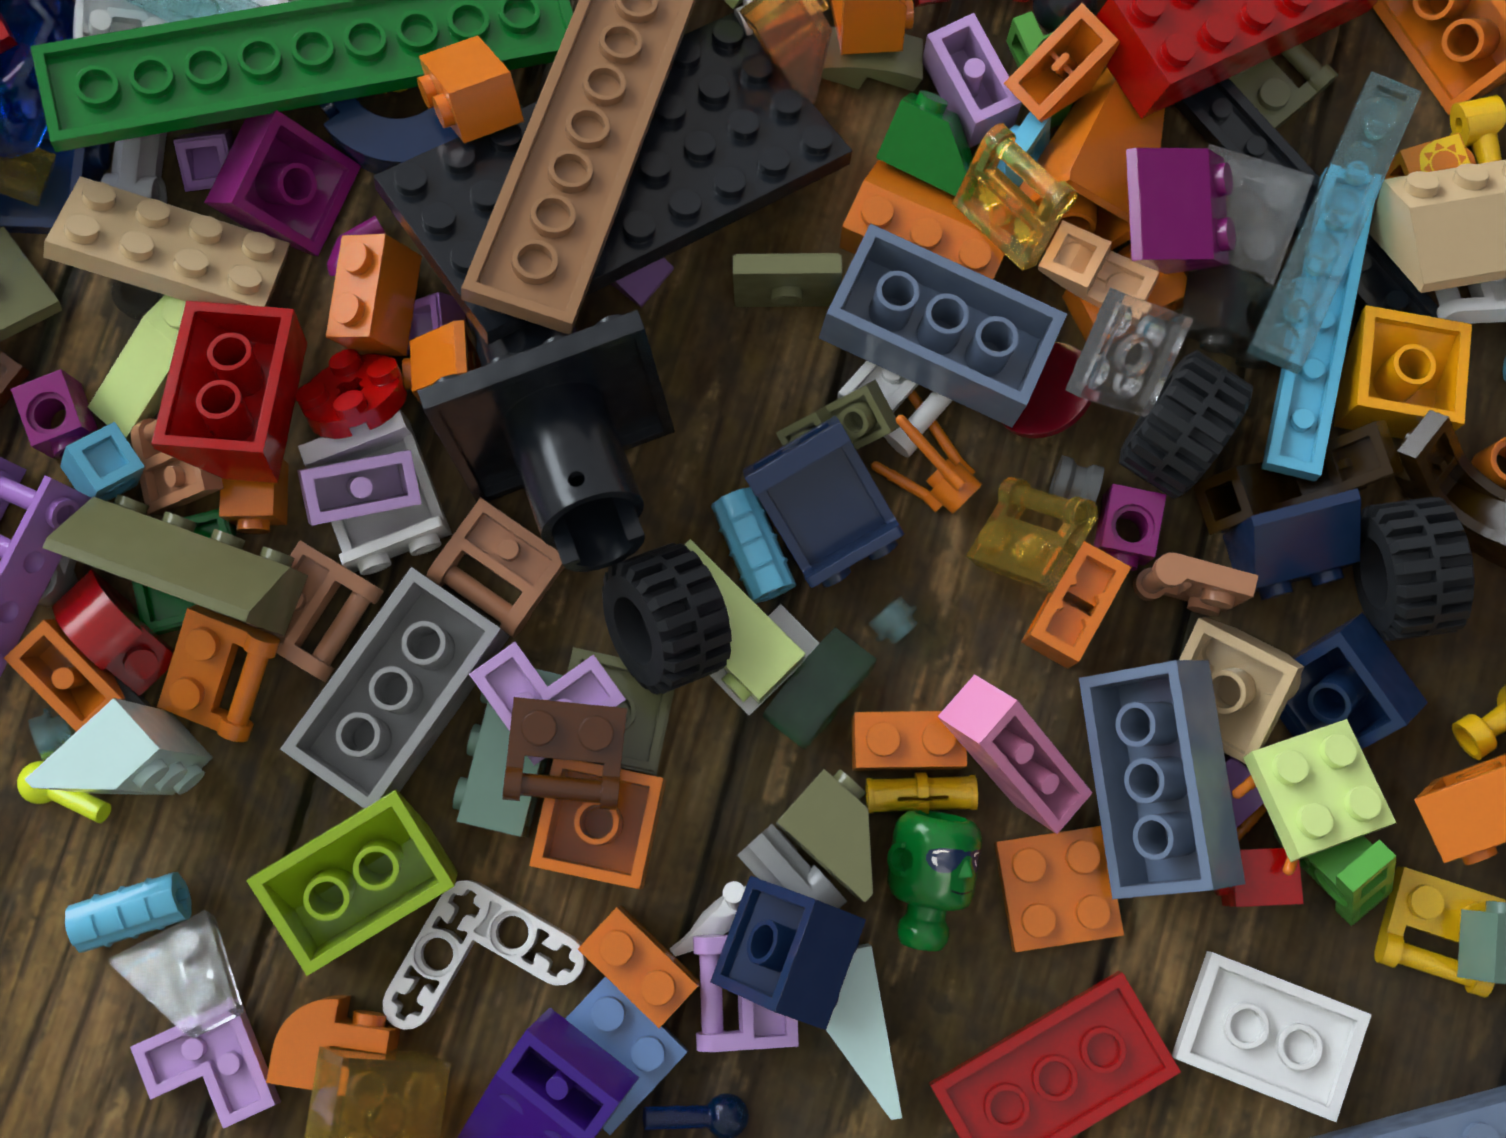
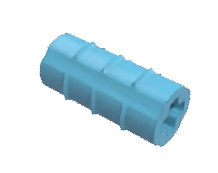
(753, 545)
(128, 912)

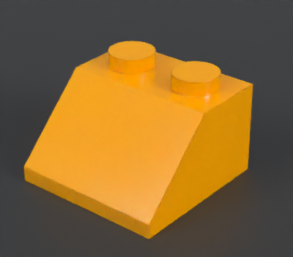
(1403, 369)

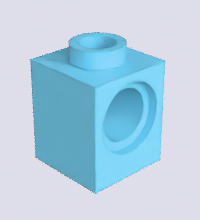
(102, 464)

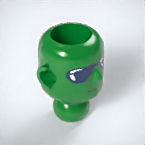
(932, 871)

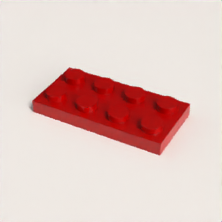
(1060, 1069)

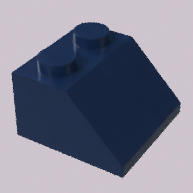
(1298, 543)
(1353, 679)
(788, 952)

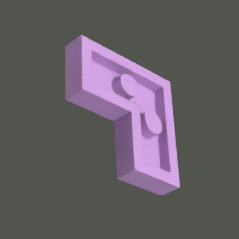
(512, 675)
(224, 1057)

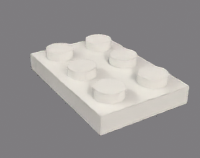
(1271, 1036)

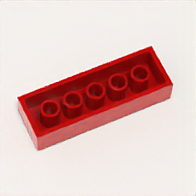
(1192, 44)

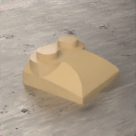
(1248, 683)

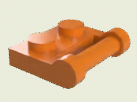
(203, 667)

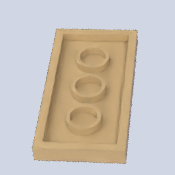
(164, 247)

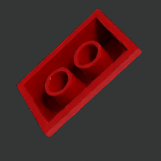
(232, 389)

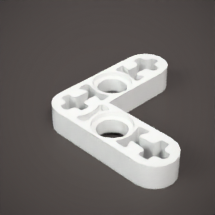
(483, 930)

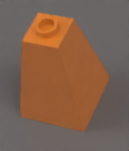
(1092, 158)

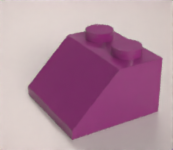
(283, 182)
(1179, 208)

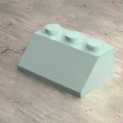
(125, 752)

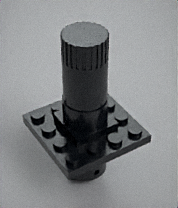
(557, 421)

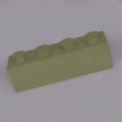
(181, 562)

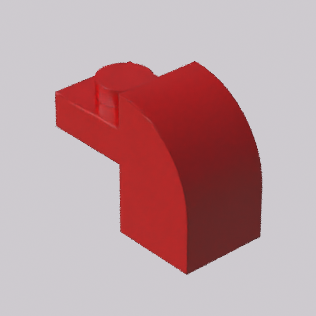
(111, 634)

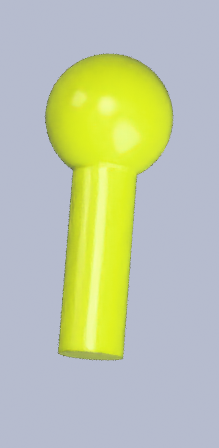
(79, 802)

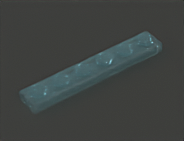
(1334, 223)

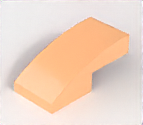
(1089, 267)

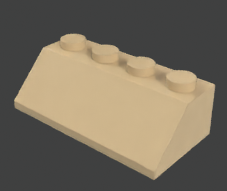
(1445, 225)

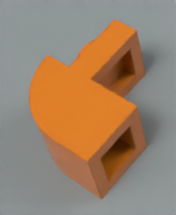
(325, 1025)

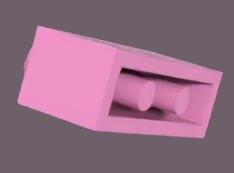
(1015, 753)

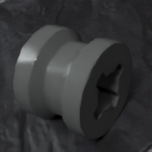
(1076, 480)

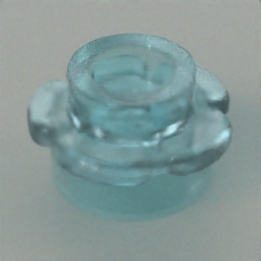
(894, 621)
(49, 733)

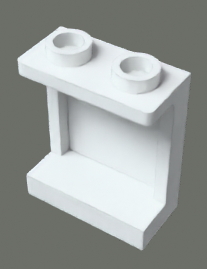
(374, 538)

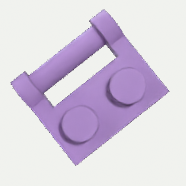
(757, 1025)

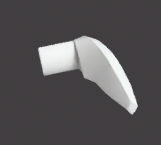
(715, 919)

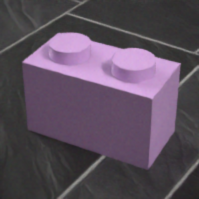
(970, 77)
(359, 487)

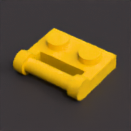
(1431, 908)

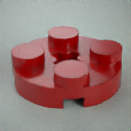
(352, 393)

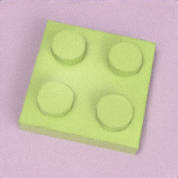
(1319, 790)

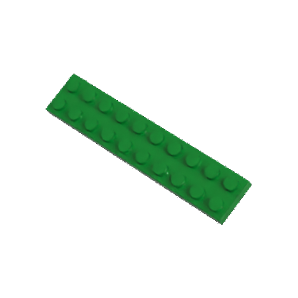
(270, 61)

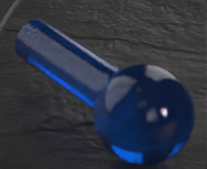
(723, 1116)

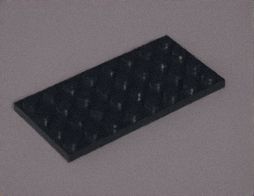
(715, 151)

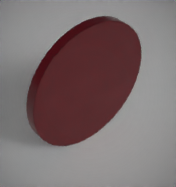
(1050, 405)

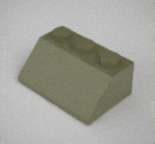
(834, 830)

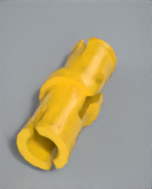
(921, 793)

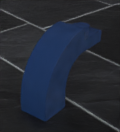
(382, 141)

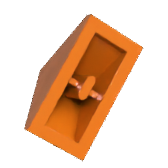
(1064, 65)

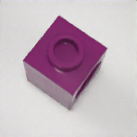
(41, 400)
(1140, 507)

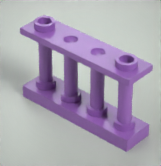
(24, 563)

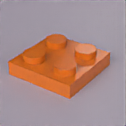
(1057, 889)

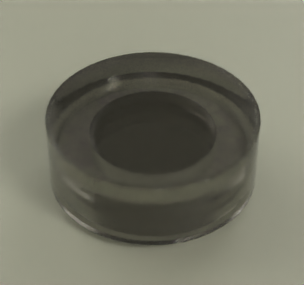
(133, 299)

